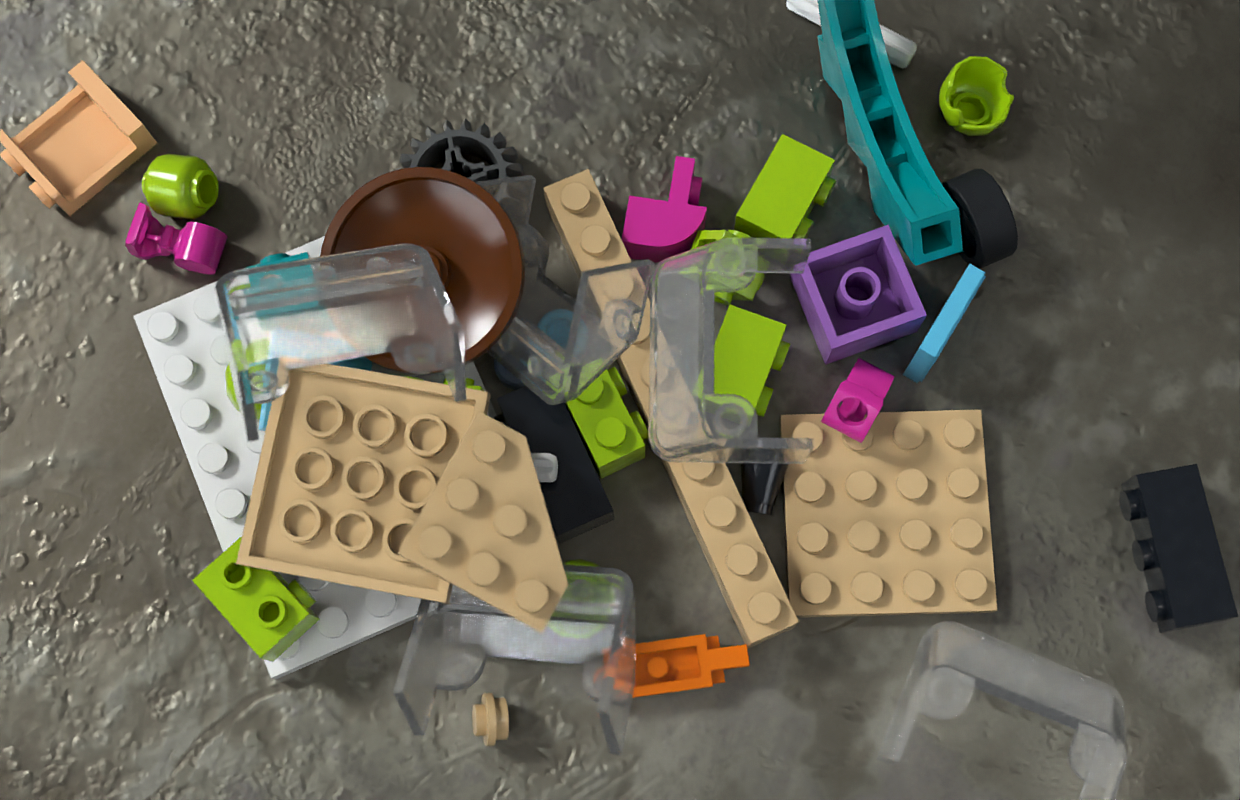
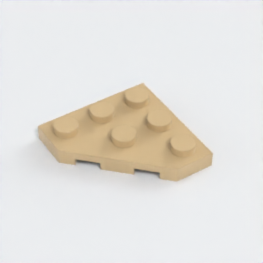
(491, 527)

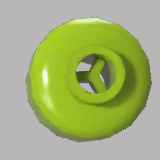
(180, 186)

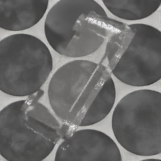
(336, 312)
(557, 340)
(684, 412)
(588, 628)
(959, 658)

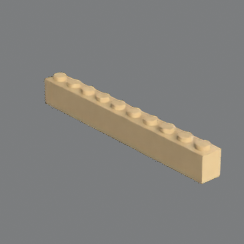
(704, 489)

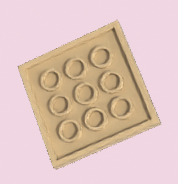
(349, 474)
(889, 519)

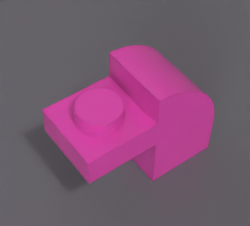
(669, 227)

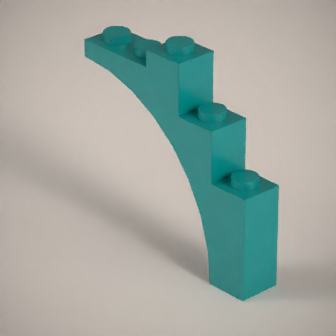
(879, 131)

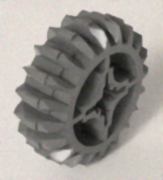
(455, 143)

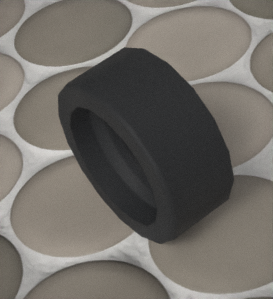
(985, 218)

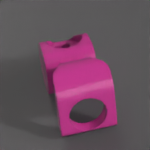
(194, 247)
(860, 395)

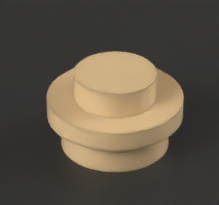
(491, 719)

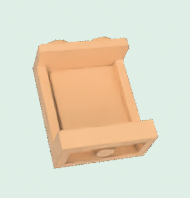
(77, 143)

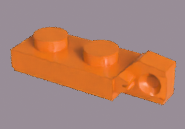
(684, 664)

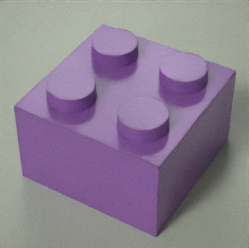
(858, 295)

